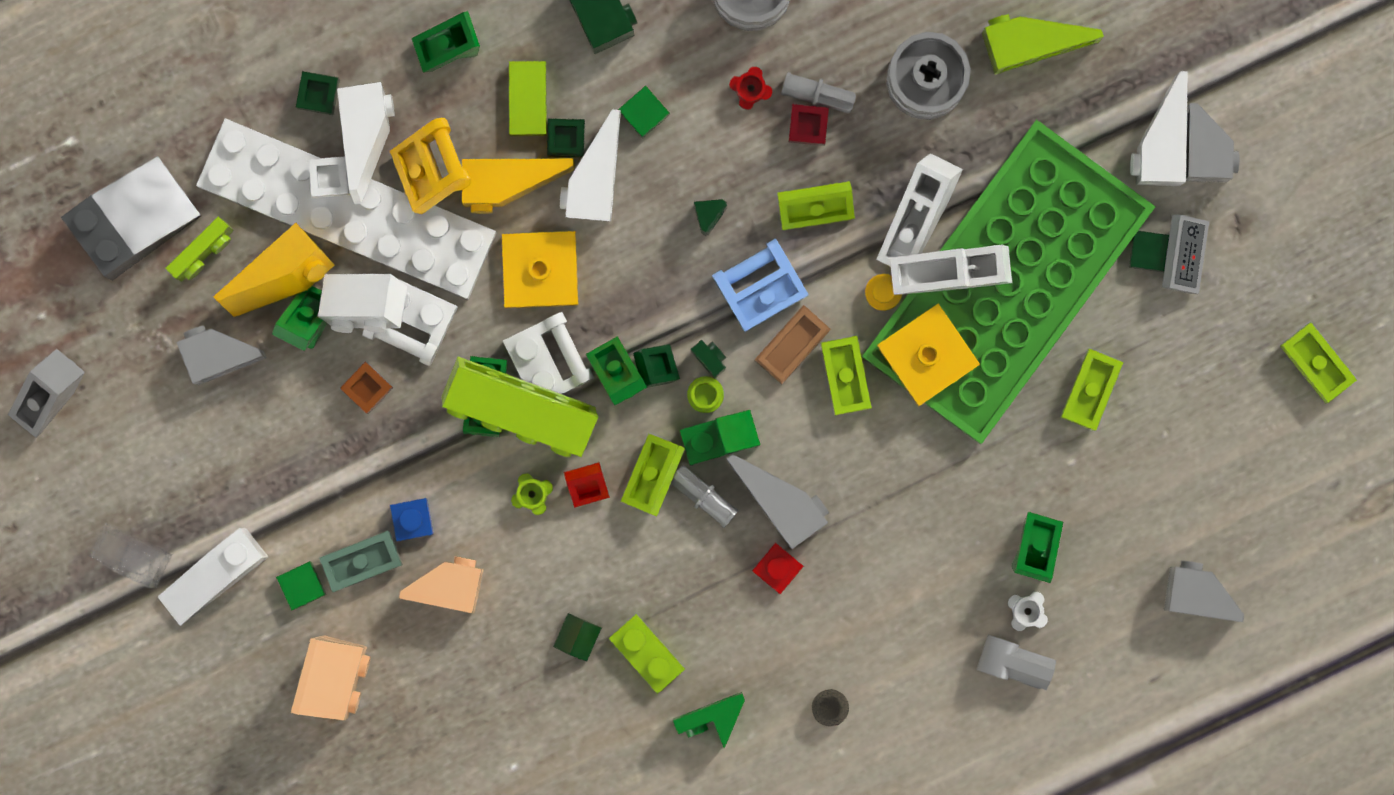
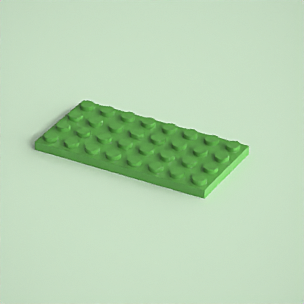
(1063, 235)

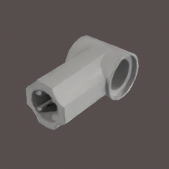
(1009, 661)

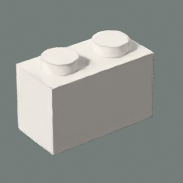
(362, 302)

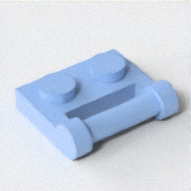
(766, 296)

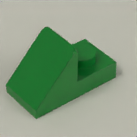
(446, 43)
(300, 320)
(616, 371)
(720, 437)
(1038, 547)
(722, 713)

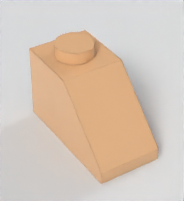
(448, 586)

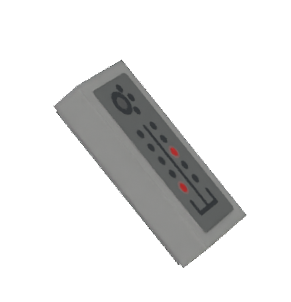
(1185, 254)

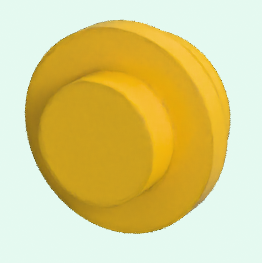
(880, 293)

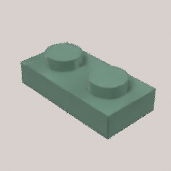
(361, 561)

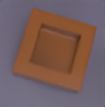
(366, 388)

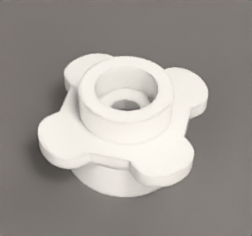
(1037, 616)

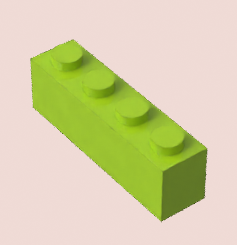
(518, 408)

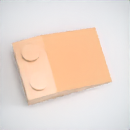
(330, 678)

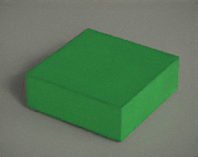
(644, 112)
(301, 585)

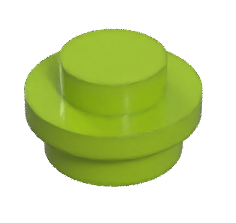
(705, 394)

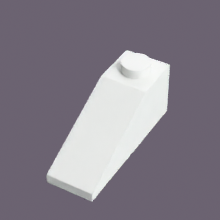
(364, 131)
(1163, 147)
(593, 181)
(920, 208)
(212, 575)

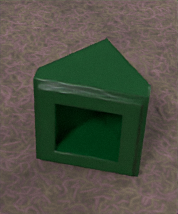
(709, 214)
(577, 637)

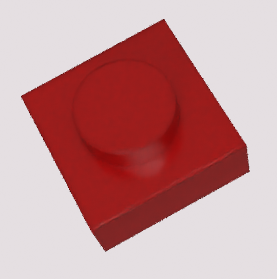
(586, 484)
(777, 568)

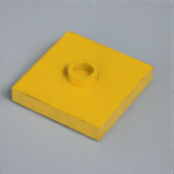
(540, 269)
(928, 354)

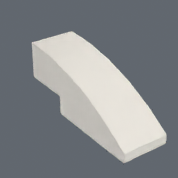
(951, 270)

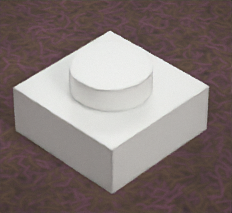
(328, 177)

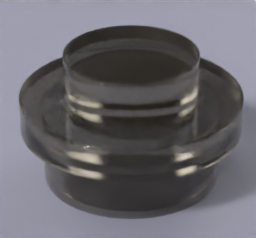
(830, 707)

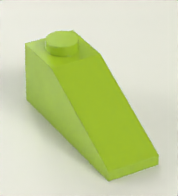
(1030, 40)

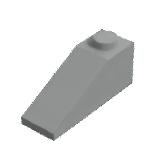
(787, 507)

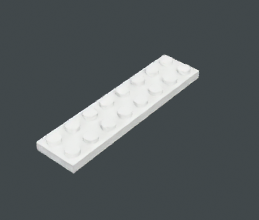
(276, 183)

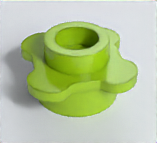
(528, 484)

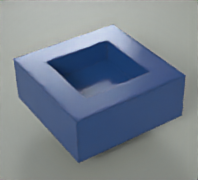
(411, 519)

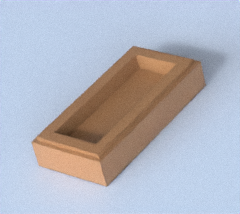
(792, 344)

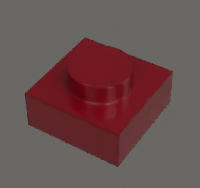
(808, 125)

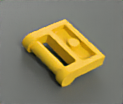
(420, 171)

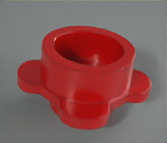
(760, 92)

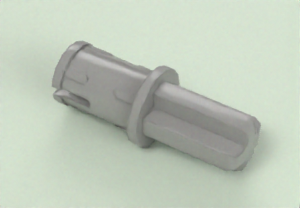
(818, 93)
(704, 496)

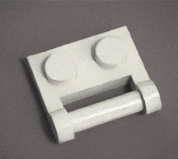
(426, 314)
(535, 361)

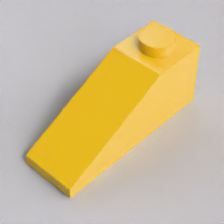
(505, 180)
(279, 272)

